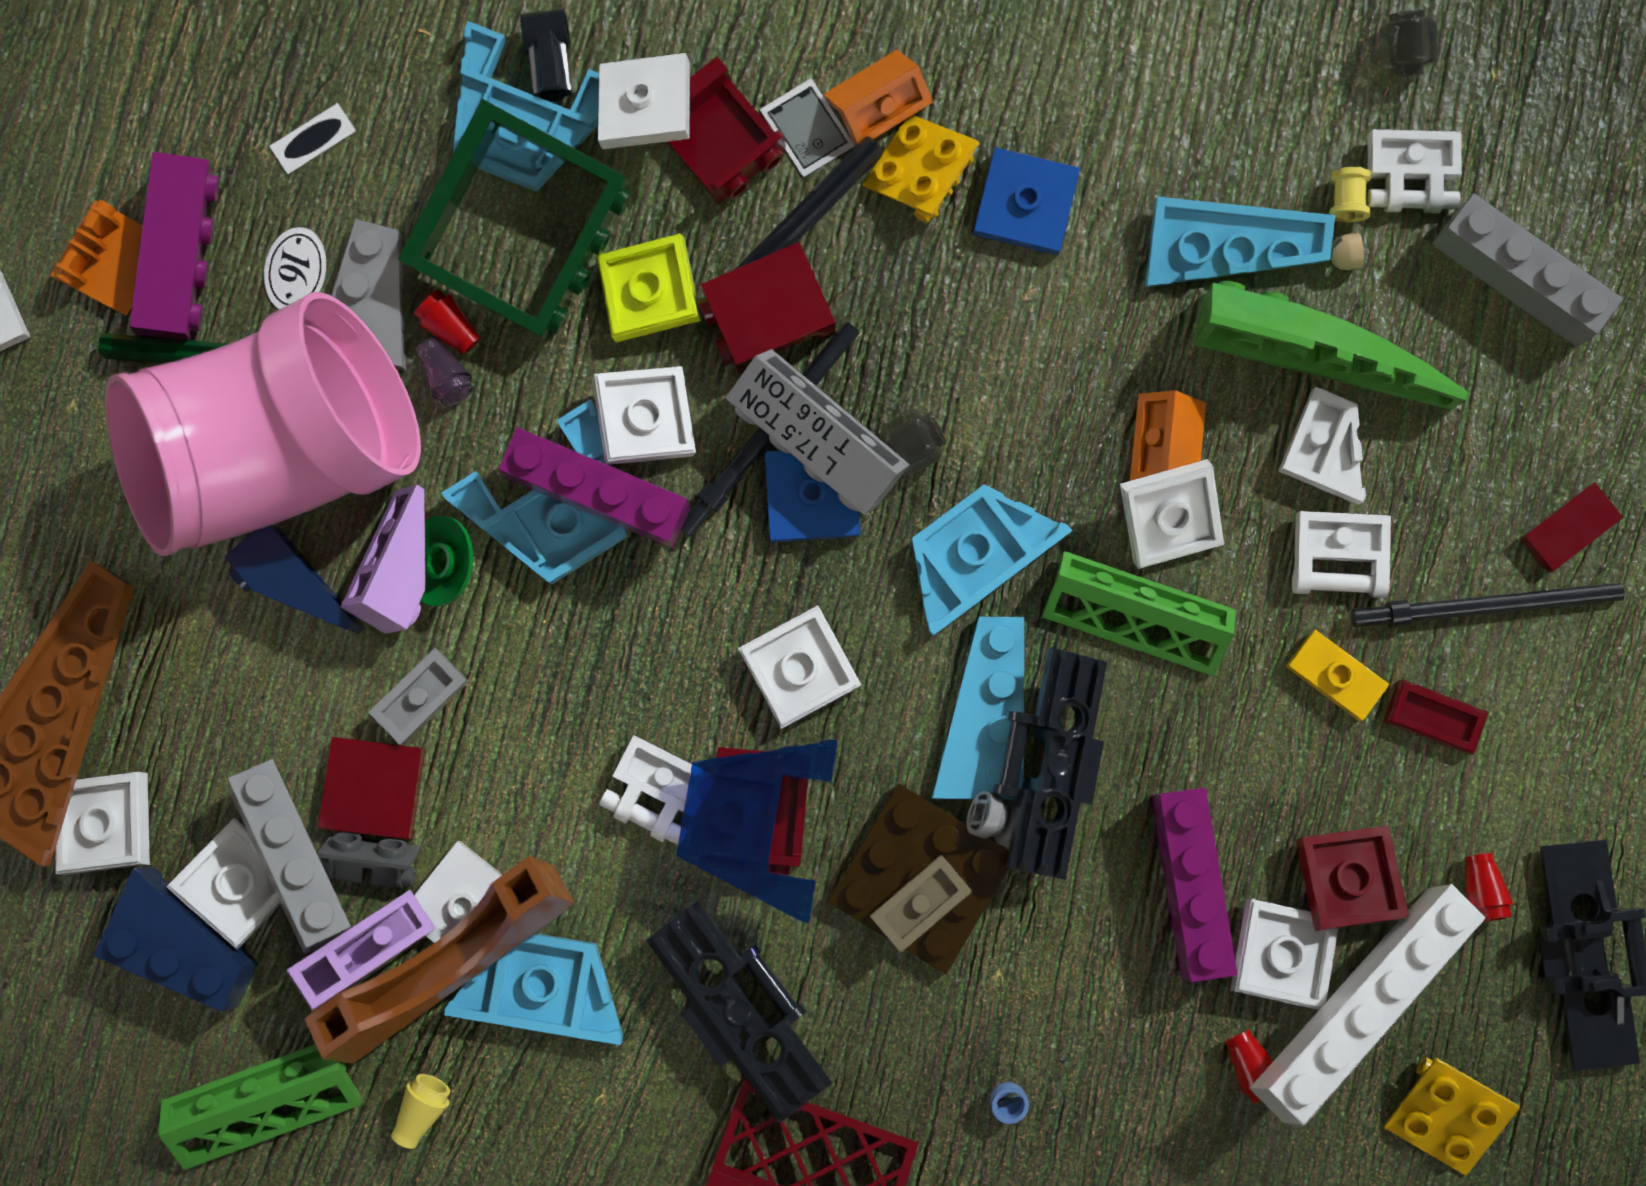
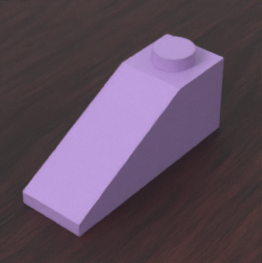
(393, 568)
(361, 950)

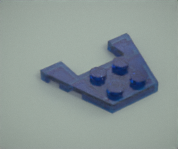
(734, 815)

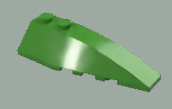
(1316, 344)

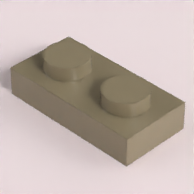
(920, 903)

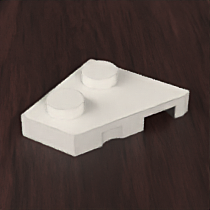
(1327, 447)

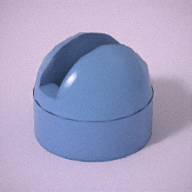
(1011, 1109)

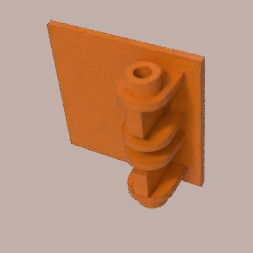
(103, 257)

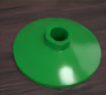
(446, 560)

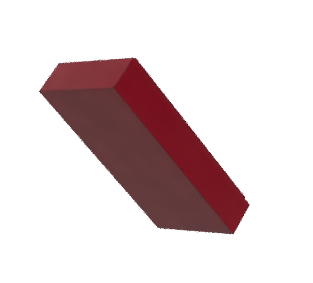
(1571, 527)
(1436, 717)

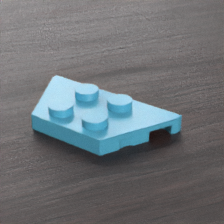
(977, 551)
(545, 988)

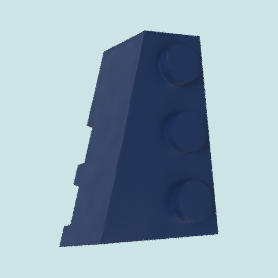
(172, 945)

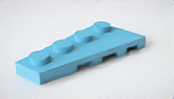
(1220, 240)
(979, 722)

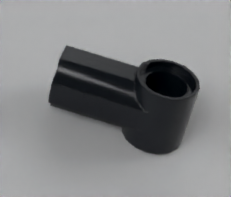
(546, 42)

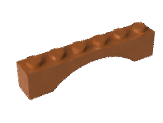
(377, 1009)

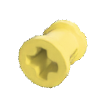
(1350, 194)

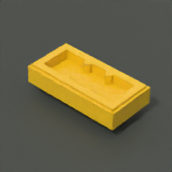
(1337, 675)

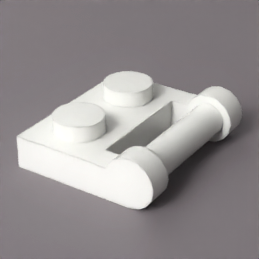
(1342, 539)

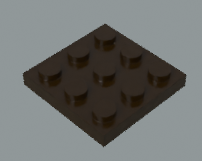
(899, 847)

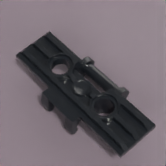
(1067, 766)
(1577, 959)
(727, 1018)

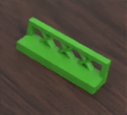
(1144, 600)
(251, 1098)

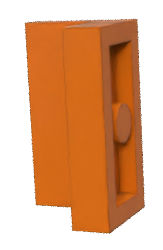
(880, 96)
(1166, 432)

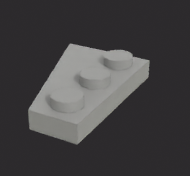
(373, 283)

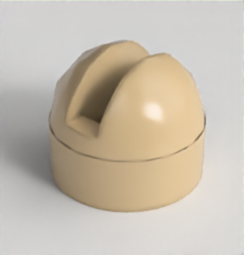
(1348, 252)

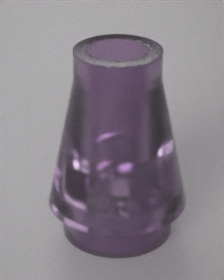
(445, 375)

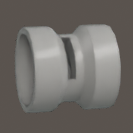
(991, 817)

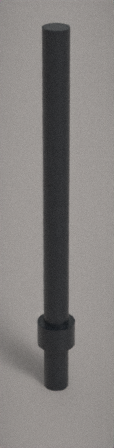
(713, 495)
(1401, 613)

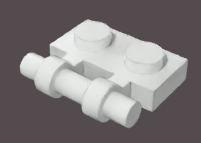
(1414, 155)
(656, 774)

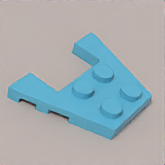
(509, 154)
(539, 528)

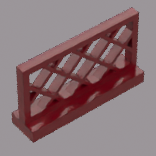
(729, 1176)

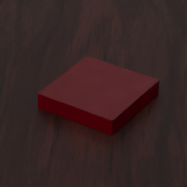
(371, 788)
(1352, 878)

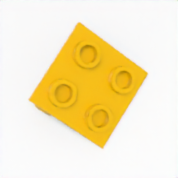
(922, 166)
(1451, 1115)

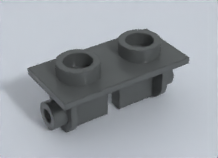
(348, 855)

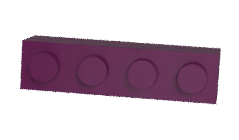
(173, 247)
(594, 487)
(1194, 885)

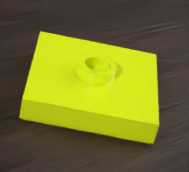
(648, 288)

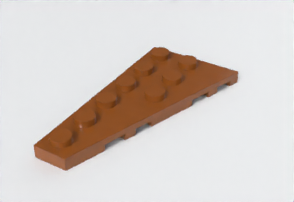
(52, 711)

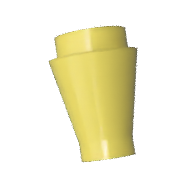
(420, 1108)

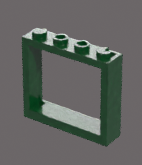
(456, 181)

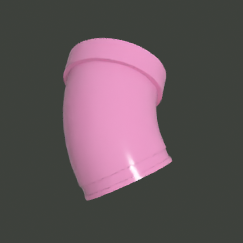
(260, 427)

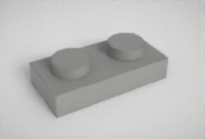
(418, 697)

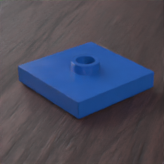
(1026, 201)
(803, 506)

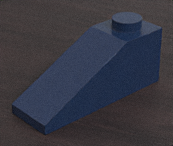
(278, 570)

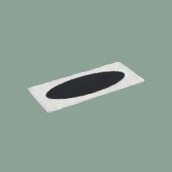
(312, 138)

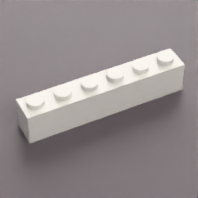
(1367, 1004)

